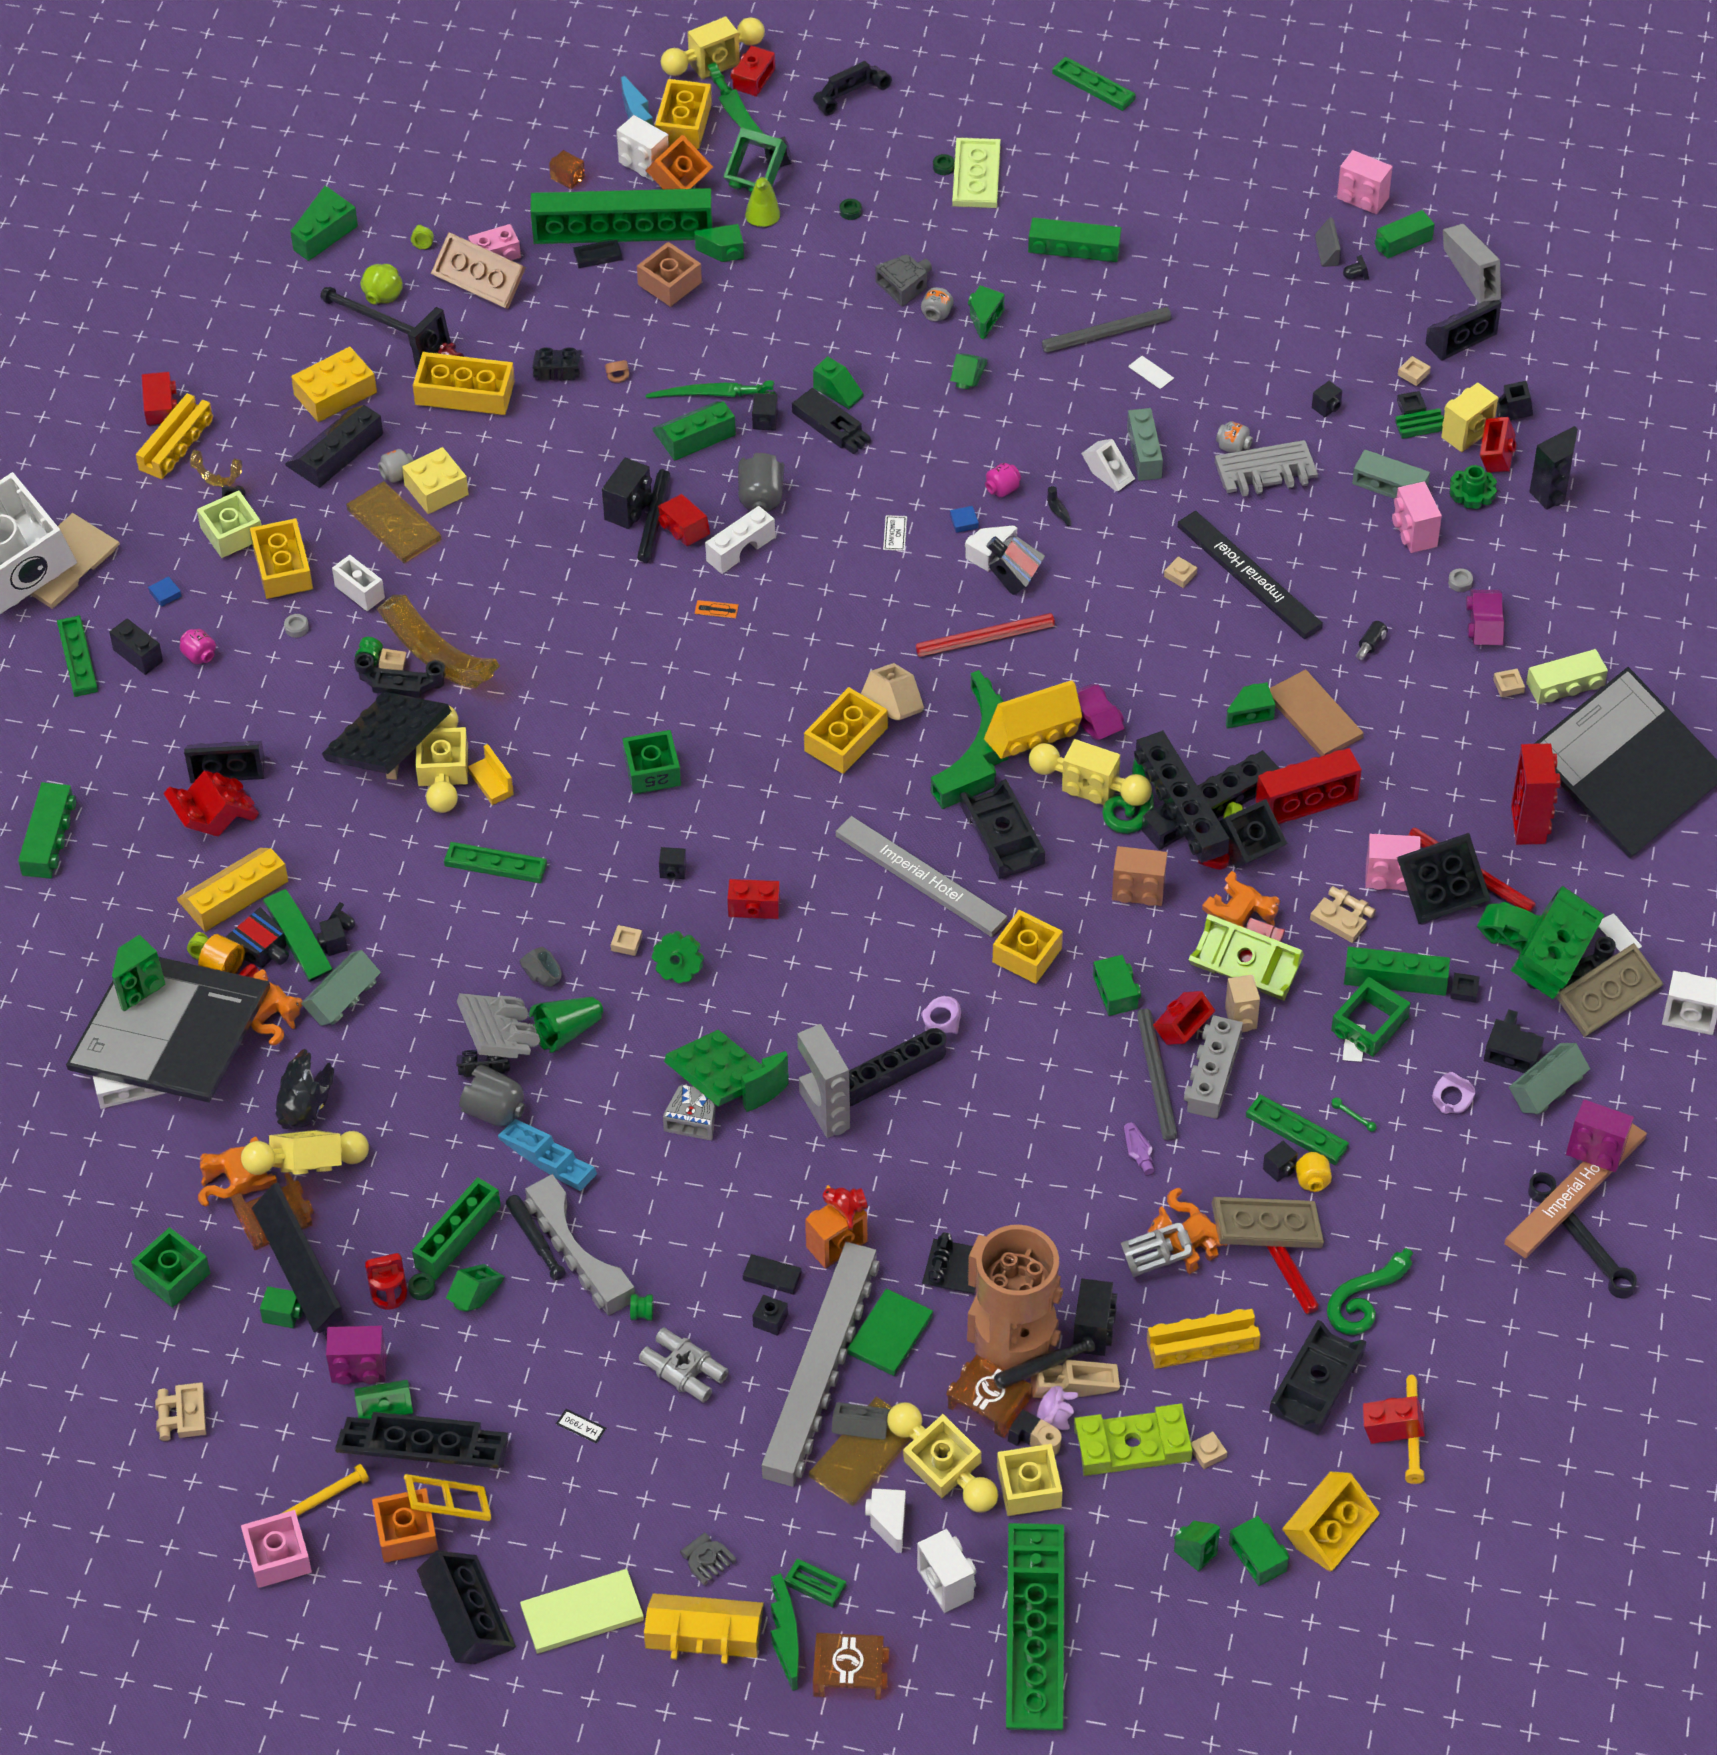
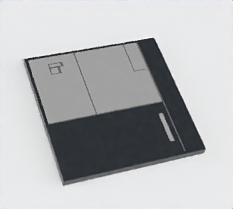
(174, 1037)

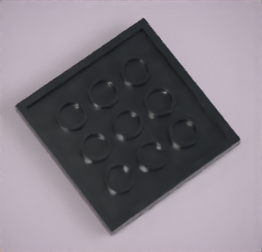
(386, 732)

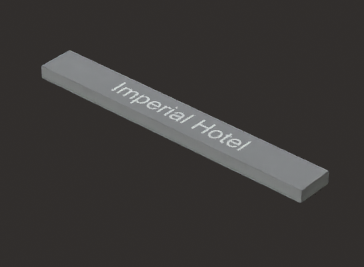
(921, 876)

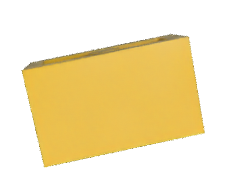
(492, 777)

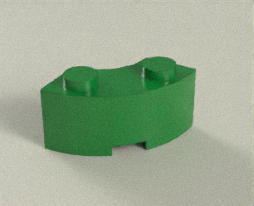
(1507, 924)

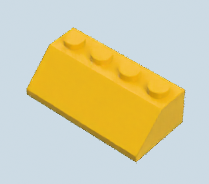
(1034, 719)
(234, 888)

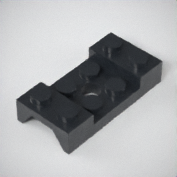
(1009, 848)
(1309, 1400)

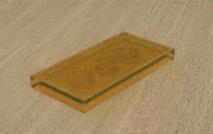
(393, 522)
(857, 1461)

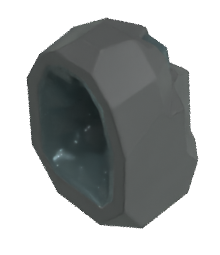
(541, 967)

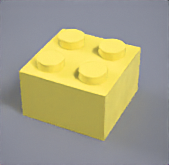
(1467, 416)
(435, 480)
(1029, 1479)

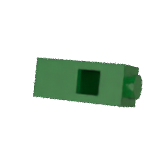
(1404, 234)

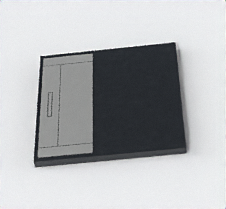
(1630, 762)

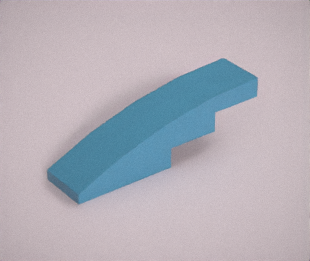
(635, 102)
(545, 1154)

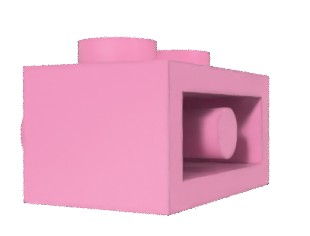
(500, 241)

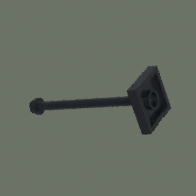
(424, 337)

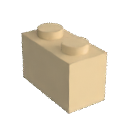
(1243, 1001)

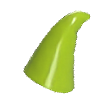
(762, 205)

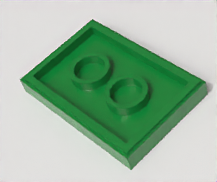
(890, 1332)

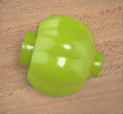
(381, 283)

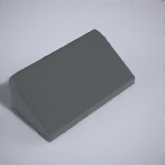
(1328, 244)
(860, 1420)

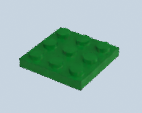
(713, 1066)

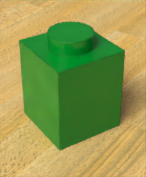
(280, 1307)

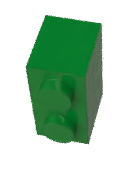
(1116, 985)
(1259, 1550)

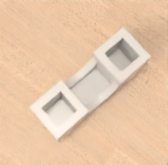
(725, 547)

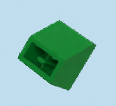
(136, 972)

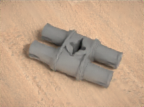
(682, 1354)

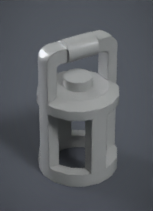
(1162, 1255)

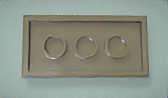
(1609, 990)
(1267, 1222)

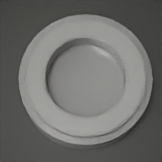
(1460, 580)
(296, 625)

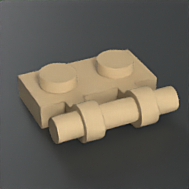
(1340, 920)
(190, 1411)

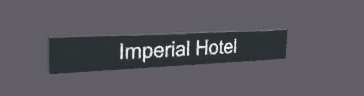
(1250, 575)

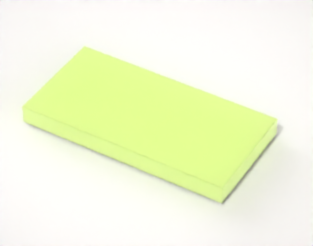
(976, 172)
(581, 1611)

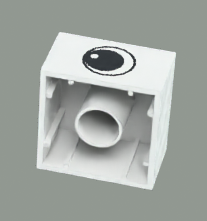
(30, 544)

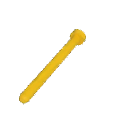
(1414, 1474)
(330, 1491)

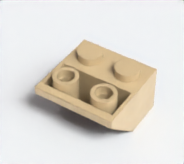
(894, 690)

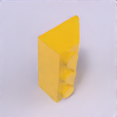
(1331, 1520)

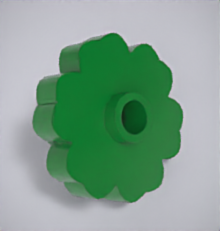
(1473, 487)
(678, 957)

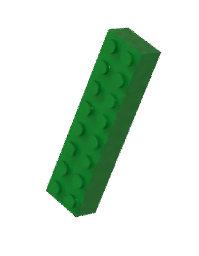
(620, 215)

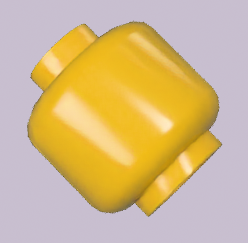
(1313, 1172)

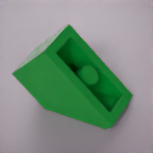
(720, 243)
(985, 309)
(967, 370)
(836, 383)
(1251, 706)
(473, 1287)
(1197, 1543)

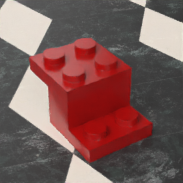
(211, 803)

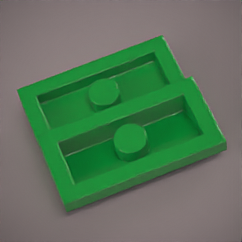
(765, 1083)

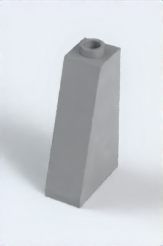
(1474, 262)

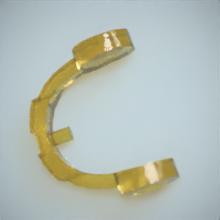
(196, 462)

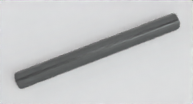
(1106, 329)
(1157, 1074)

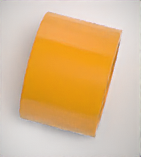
(221, 954)

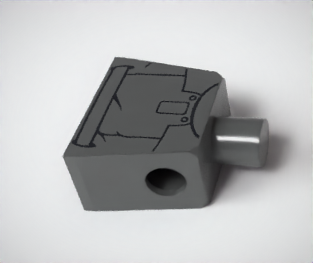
(903, 277)

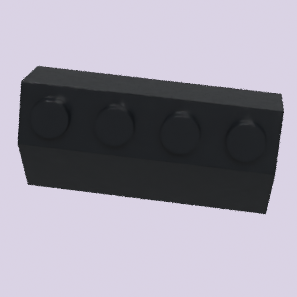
(337, 445)
(465, 1607)

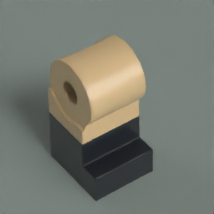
(1034, 1432)

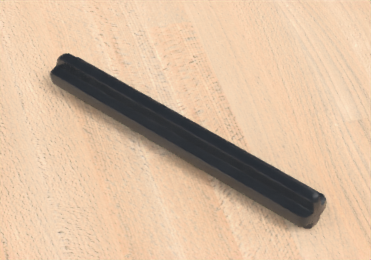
(652, 522)

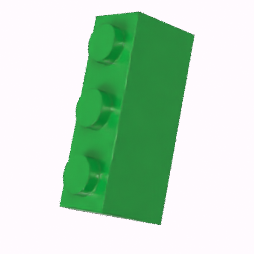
(696, 430)

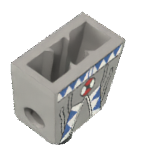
(690, 1114)

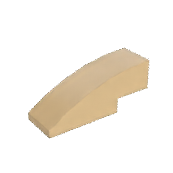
(1078, 1377)

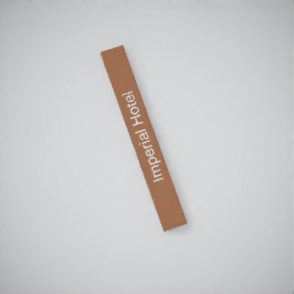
(1564, 1201)

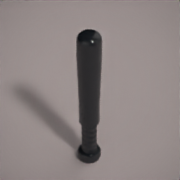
(530, 1229)
(1030, 1368)

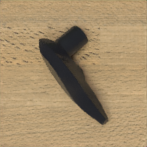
(1057, 506)

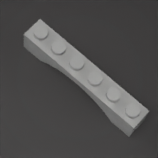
(606, 1282)

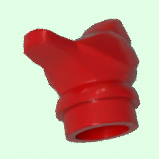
(846, 1202)

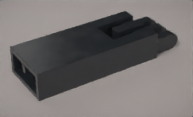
(821, 412)

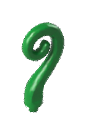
(1126, 826)
(1389, 1274)

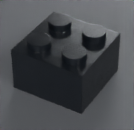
(627, 493)
(1252, 833)
(1095, 1314)

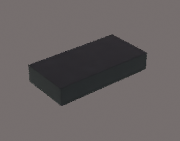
(597, 253)
(772, 1274)

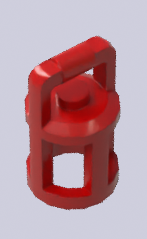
(386, 1274)

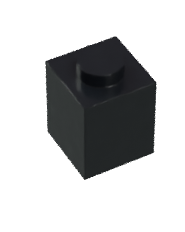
(765, 411)

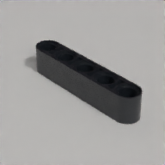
(899, 1058)

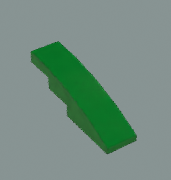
(298, 935)
(785, 1638)

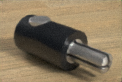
(1371, 639)

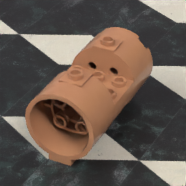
(1014, 1296)

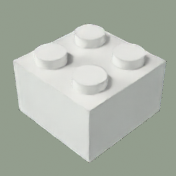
(640, 144)
(1691, 1003)
(946, 1570)

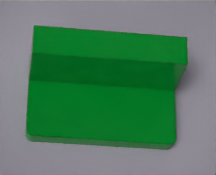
(383, 1398)

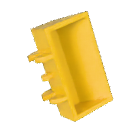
(703, 1626)

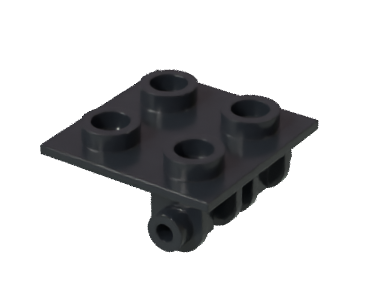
(565, 359)
(469, 1059)
(948, 1265)

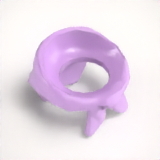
(943, 1002)
(1453, 1080)
(1054, 1410)

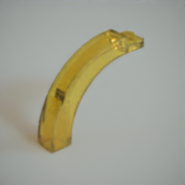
(429, 646)

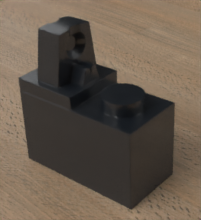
(1511, 1046)

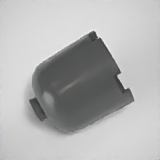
(760, 481)
(492, 1097)

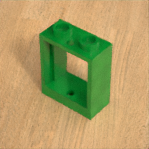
(758, 139)
(1381, 998)

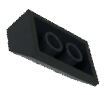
(1464, 329)
(1553, 468)
(229, 759)

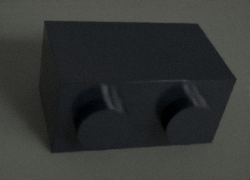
(136, 646)

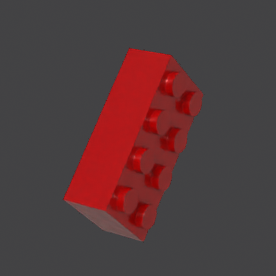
(1311, 785)
(1534, 794)

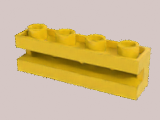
(174, 436)
(1203, 1338)

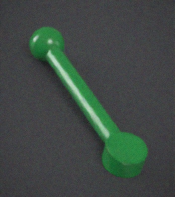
(1337, 1103)

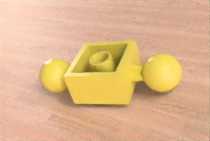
(713, 43)
(443, 763)
(1090, 773)
(304, 1152)
(942, 1473)

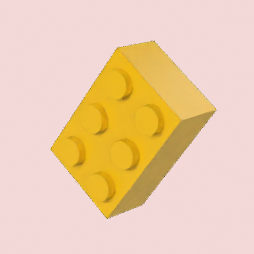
(684, 110)
(334, 384)
(281, 558)
(845, 730)

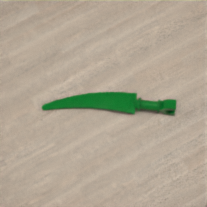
(731, 101)
(716, 389)

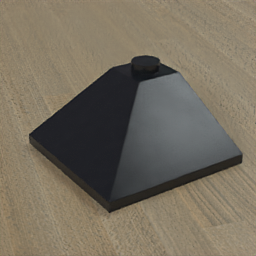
(1443, 878)

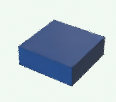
(964, 519)
(164, 591)

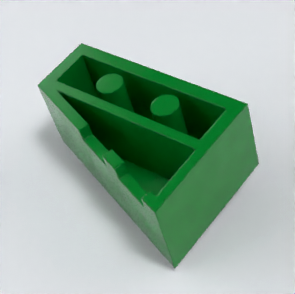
(323, 224)

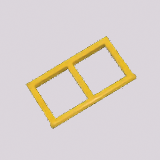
(449, 1508)

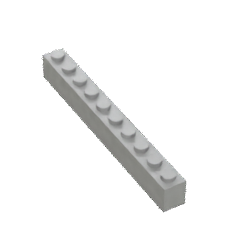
(820, 1364)

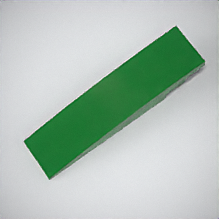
(1035, 1627)

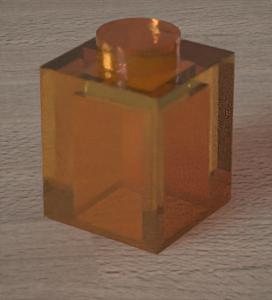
(567, 169)

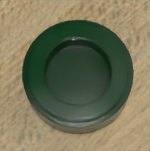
(943, 164)
(850, 209)
(421, 1286)

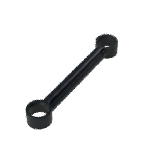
(1587, 1241)

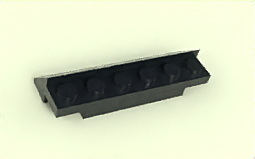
(297, 1260)
(423, 1440)

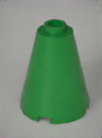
(564, 1020)

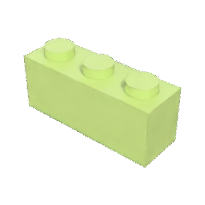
(1567, 676)

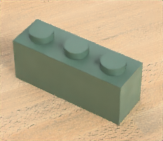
(1144, 444)
(1386, 474)
(341, 988)
(1549, 1078)

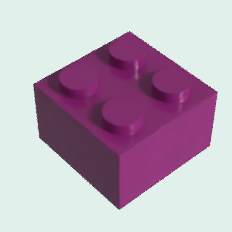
(1599, 1135)
(356, 1354)

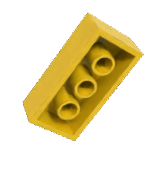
(463, 383)

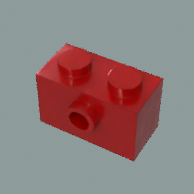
(753, 70)
(158, 396)
(1498, 444)
(683, 520)
(753, 899)
(1183, 1017)
(1393, 1419)

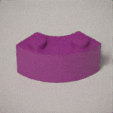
(1486, 617)
(1098, 714)

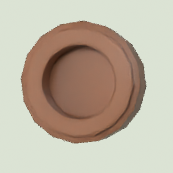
(617, 366)

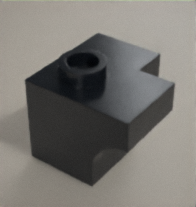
(1515, 401)

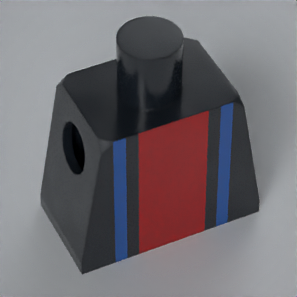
(1014, 562)
(261, 939)

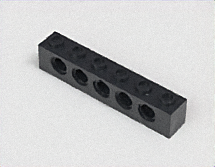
(1234, 784)
(1182, 797)

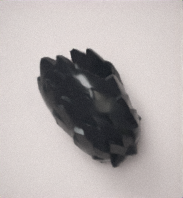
(299, 1094)

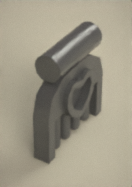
(703, 1554)

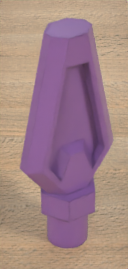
(1139, 1148)

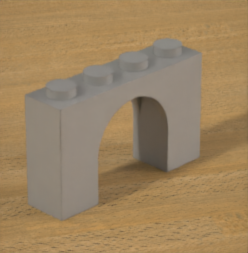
(828, 1084)

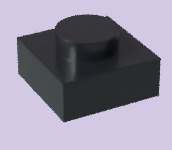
(1411, 403)
(1465, 987)

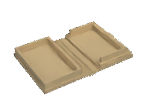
(89, 548)

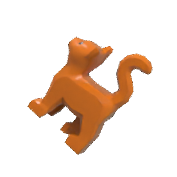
(1242, 904)
(275, 1001)
(240, 1180)
(1199, 1228)

